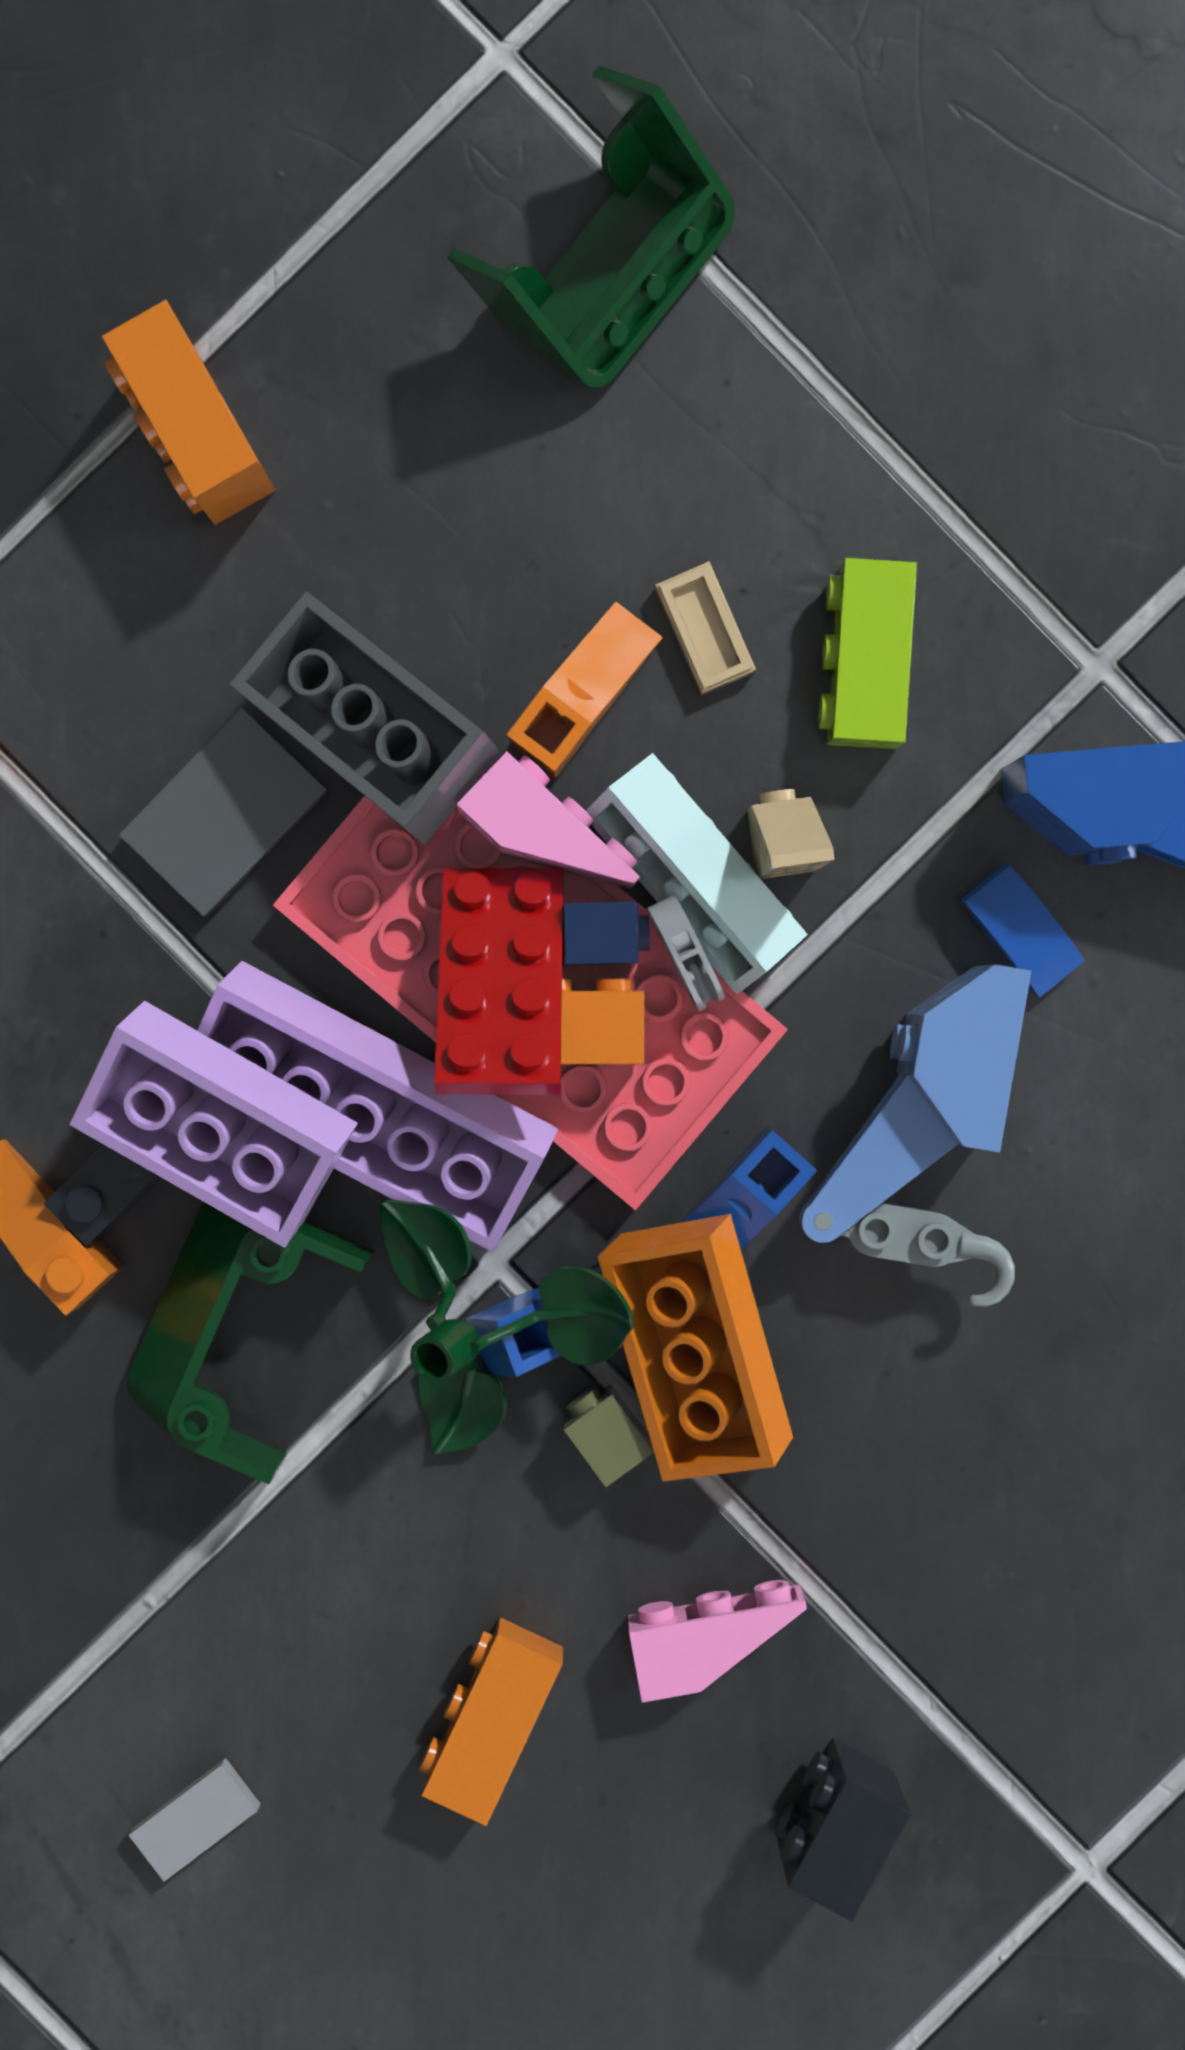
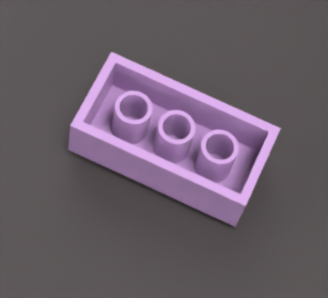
(212, 1123)

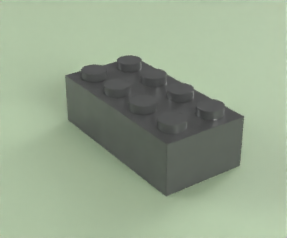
(366, 717)

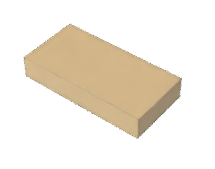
(705, 628)

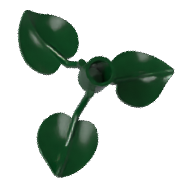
(468, 1404)

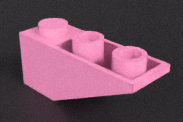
(532, 824)
(696, 1643)

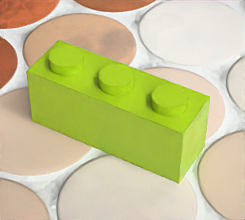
(868, 653)

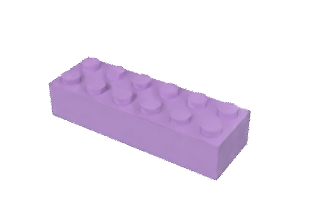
(409, 1142)

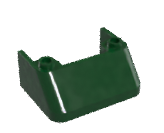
(633, 252)
(188, 1318)

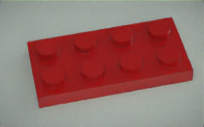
(500, 982)

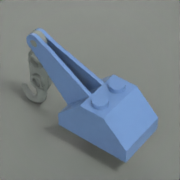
(949, 1092)

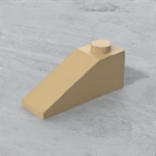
(787, 835)

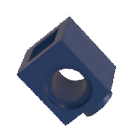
(604, 933)

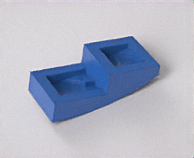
(1022, 928)

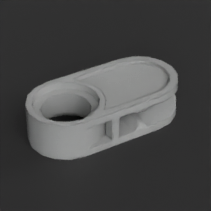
(686, 952)

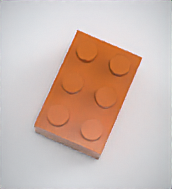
(184, 415)

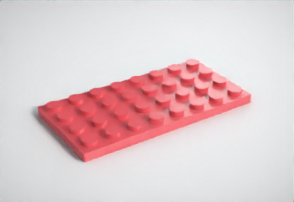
(378, 911)

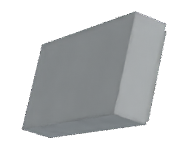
(194, 1819)

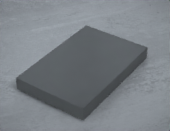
(223, 813)

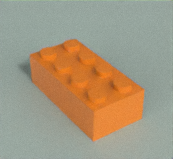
(698, 1349)

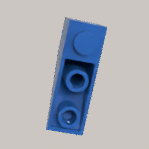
(756, 1186)

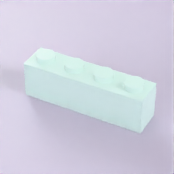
(688, 857)

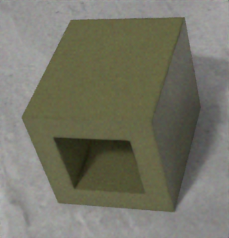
(606, 1433)

